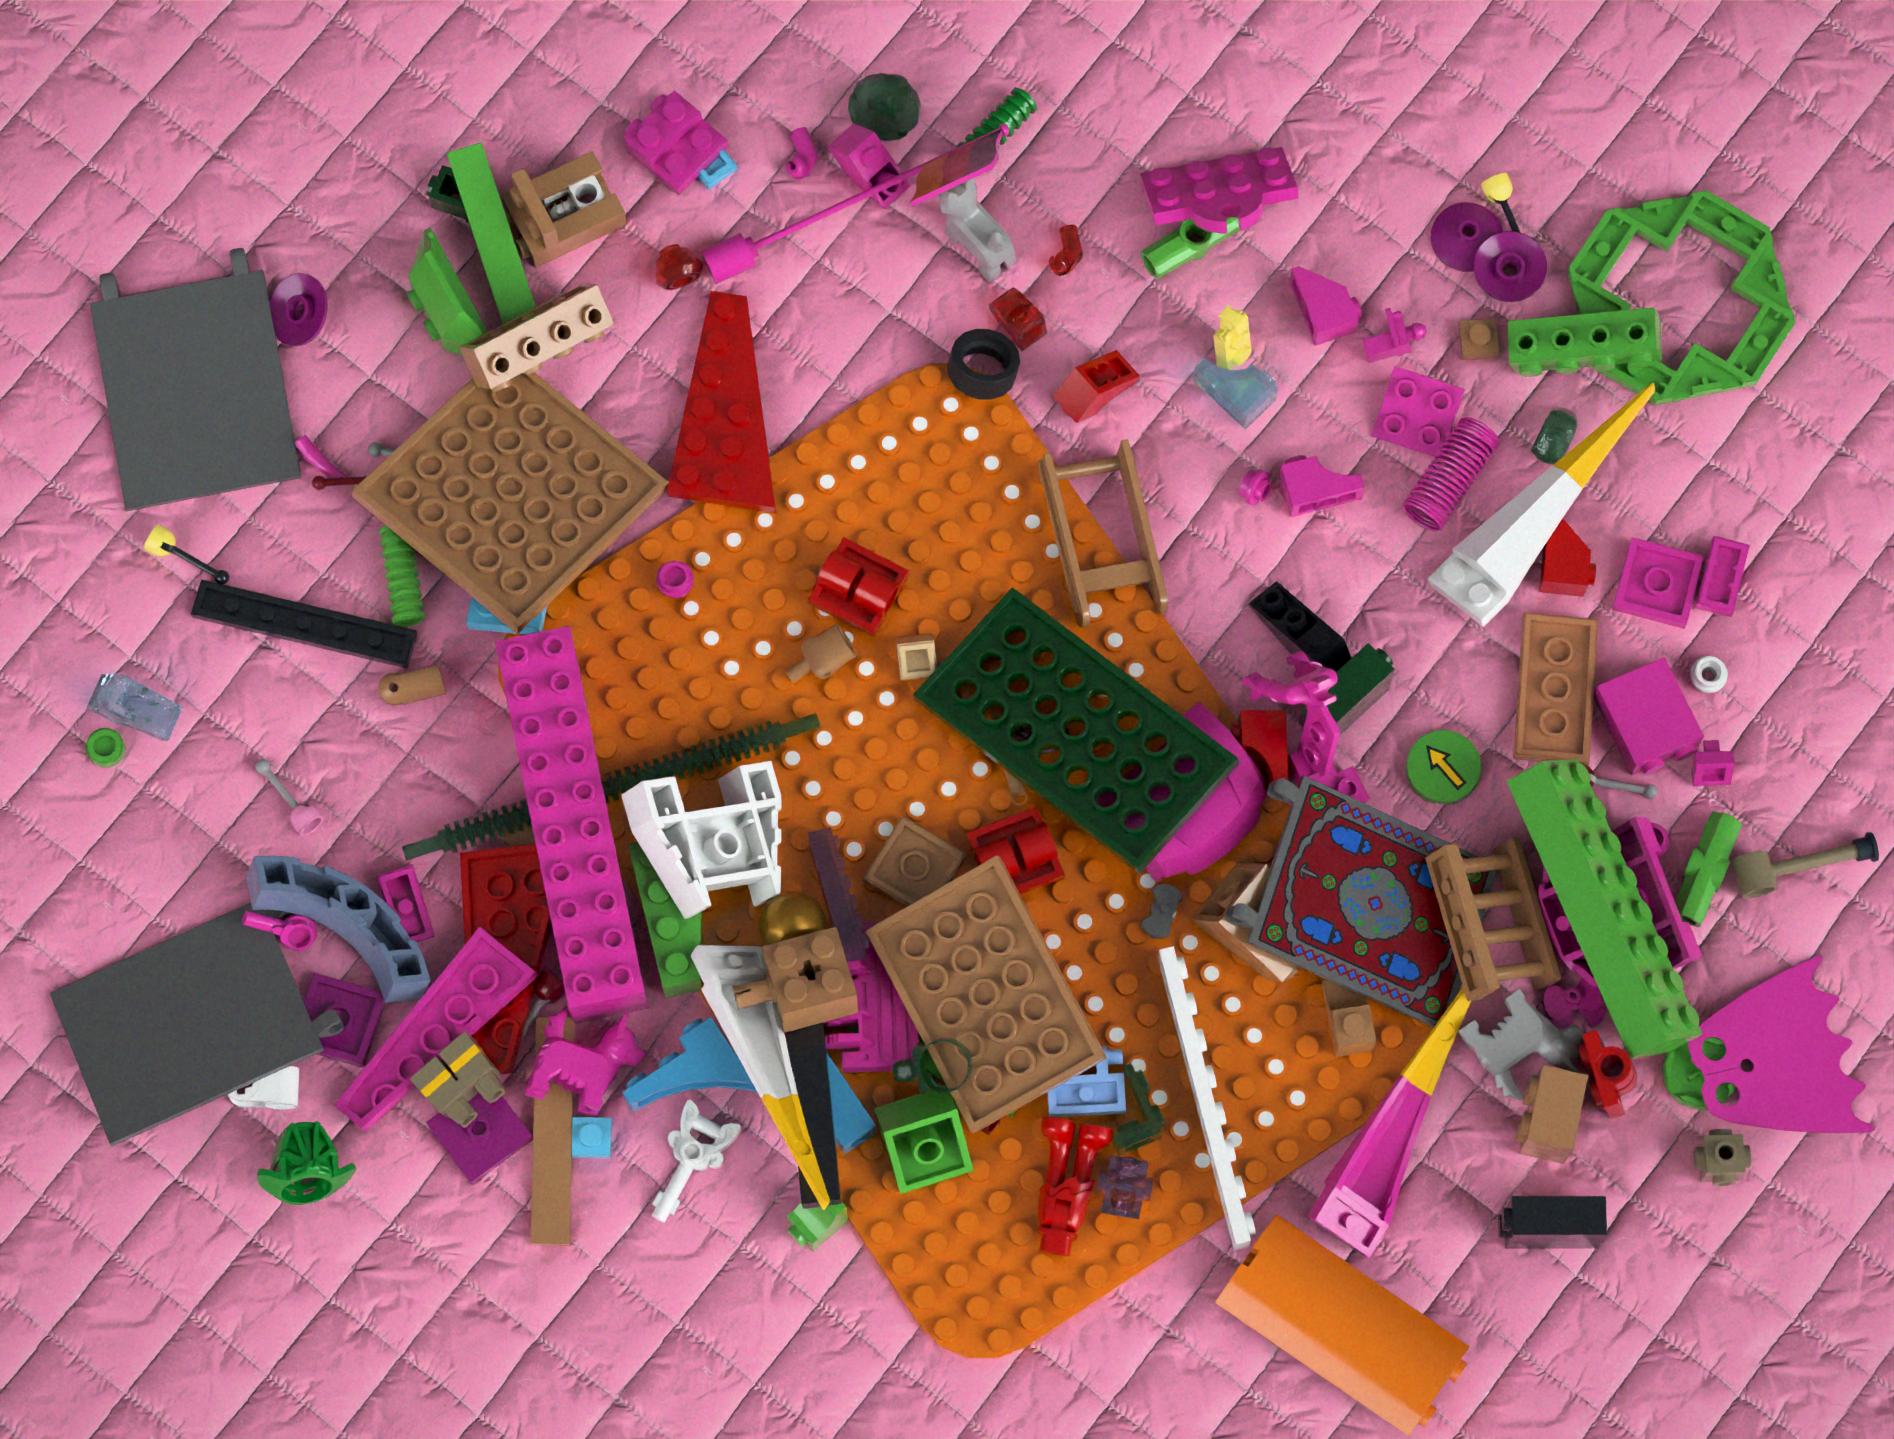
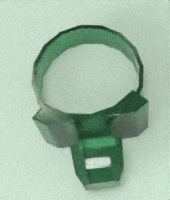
(907, 1069)

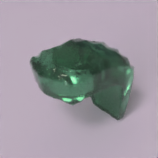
(1555, 435)

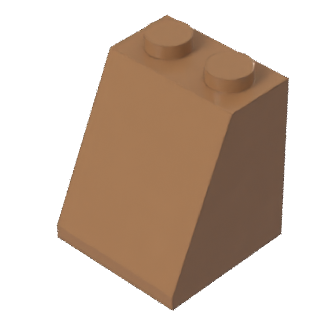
(1245, 886)

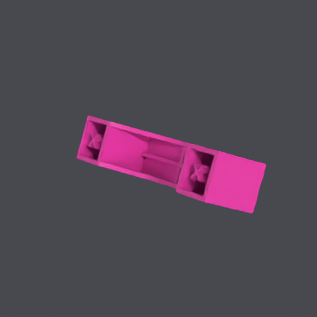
(571, 825)

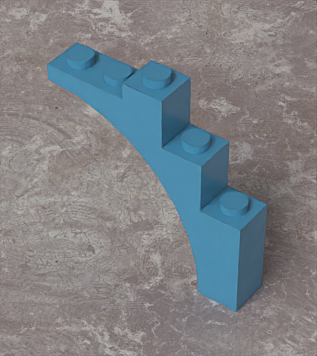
(712, 1063)

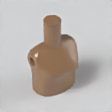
(823, 654)

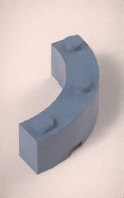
(348, 910)

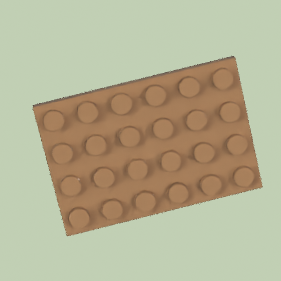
(984, 976)

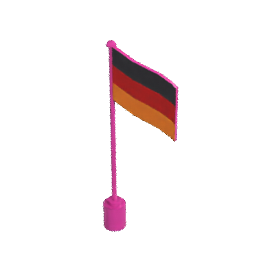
(934, 177)

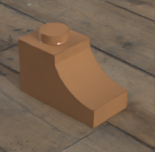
(1348, 1020)

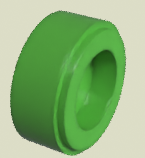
(105, 747)

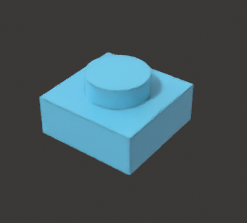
(591, 1137)

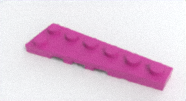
(461, 999)

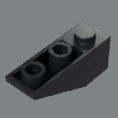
(1300, 627)

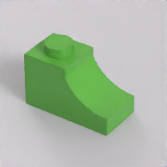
(816, 1225)

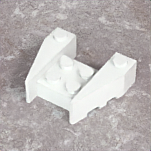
(711, 845)

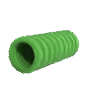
(402, 579)

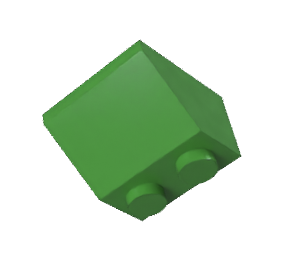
(923, 1139)

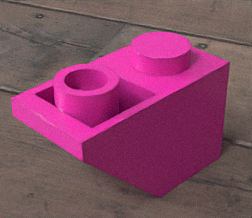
(867, 162)

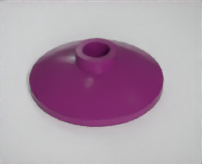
(1451, 244)
(1511, 250)
(298, 309)

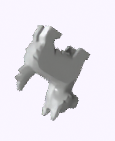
(976, 229)
(1519, 1036)

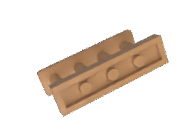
(1464, 926)

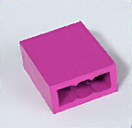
(1648, 717)

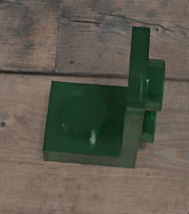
(1132, 1134)

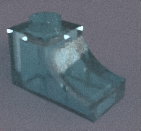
(1239, 392)
(134, 706)

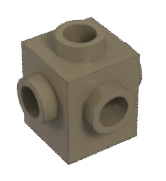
(1712, 1166)

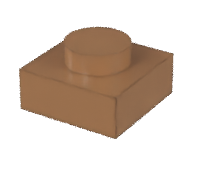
(1478, 339)

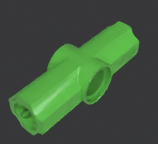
(1177, 250)
(1707, 867)

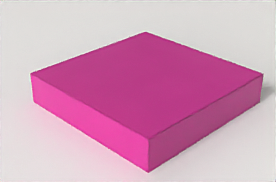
(1658, 583)

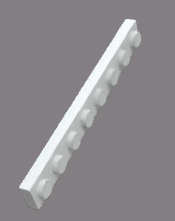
(1210, 1113)

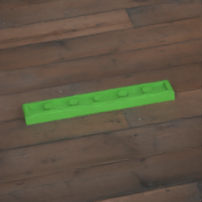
(491, 231)

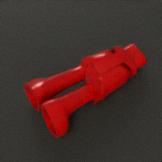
(1062, 1202)

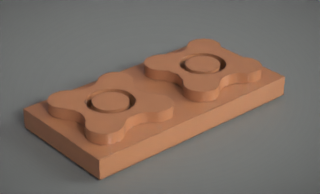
(1555, 688)

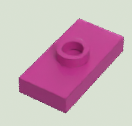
(1722, 576)

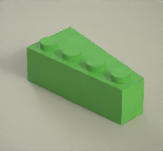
(670, 933)

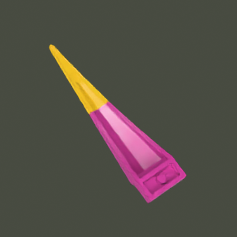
(1369, 1174)

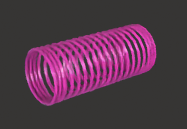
(1429, 506)

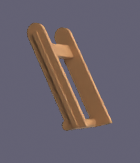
(1108, 577)

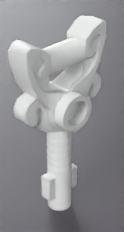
(692, 1155)

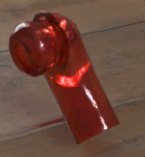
(1070, 254)

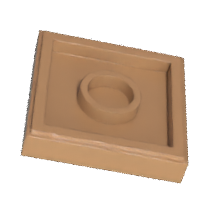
(913, 863)

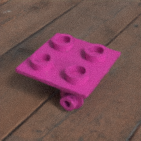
(1417, 411)

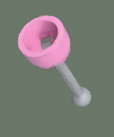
(304, 817)

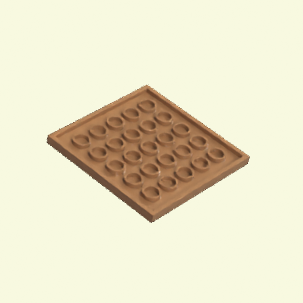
(510, 494)

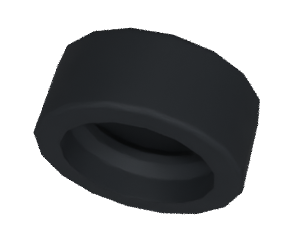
(989, 343)

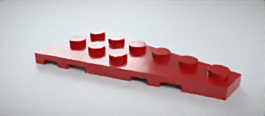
(722, 432)
(508, 901)

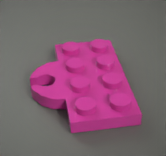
(1220, 189)

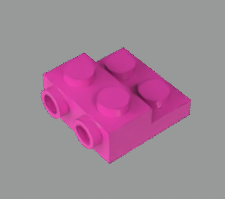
(674, 141)

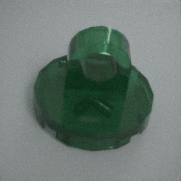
(885, 105)

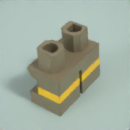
(474, 1074)

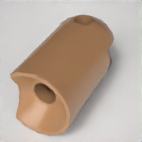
(412, 686)

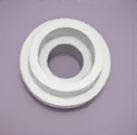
(1711, 664)

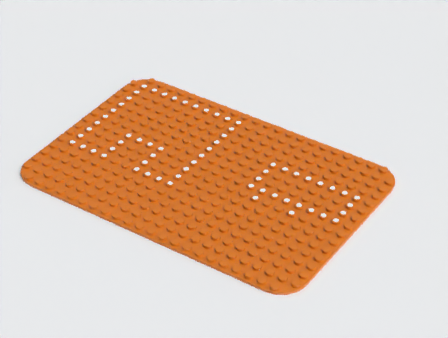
(961, 505)

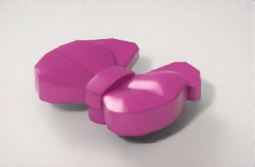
(1560, 1003)

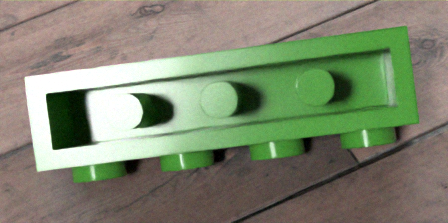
(1584, 341)

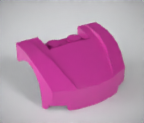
(1220, 820)
(1640, 853)

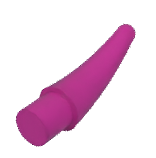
(317, 459)

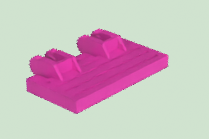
(882, 1019)

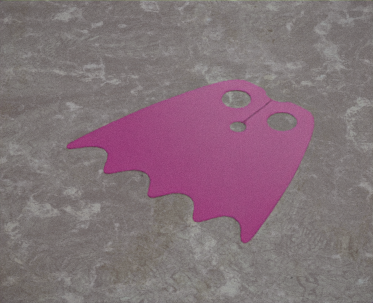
(1793, 1055)

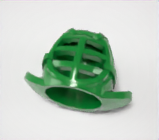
(303, 1153)

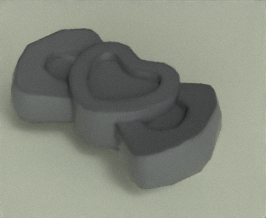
(1161, 912)

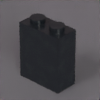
(1553, 1222)

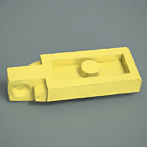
(1232, 339)

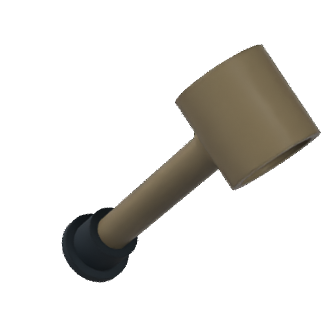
(1758, 874)

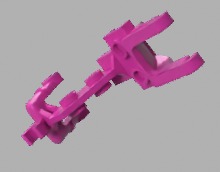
(1320, 729)

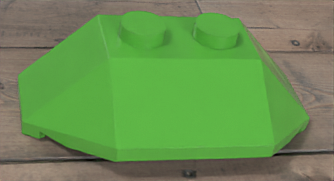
(442, 297)

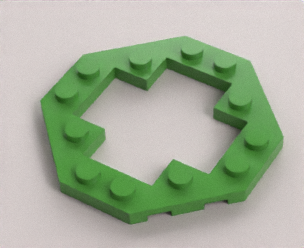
(1758, 282)

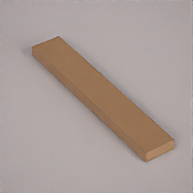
(552, 1156)

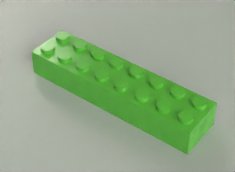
(1605, 907)

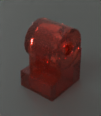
(1019, 318)

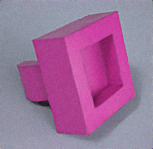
(1712, 765)

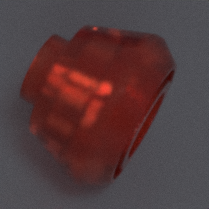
(677, 267)

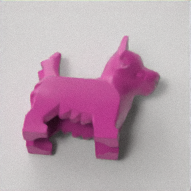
(582, 1067)

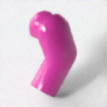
(806, 154)

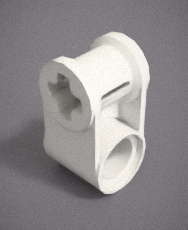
(272, 1092)

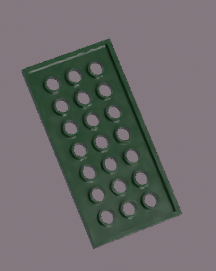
(1050, 780)

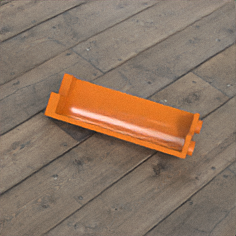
(1343, 1325)

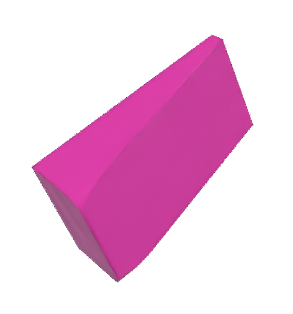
(404, 896)

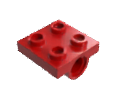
(857, 586)
(1024, 847)
(1599, 1060)

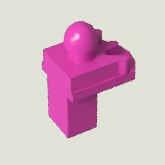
(1393, 342)

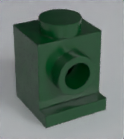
(440, 190)

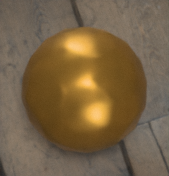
(790, 916)

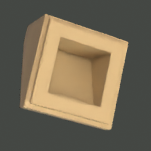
(916, 656)

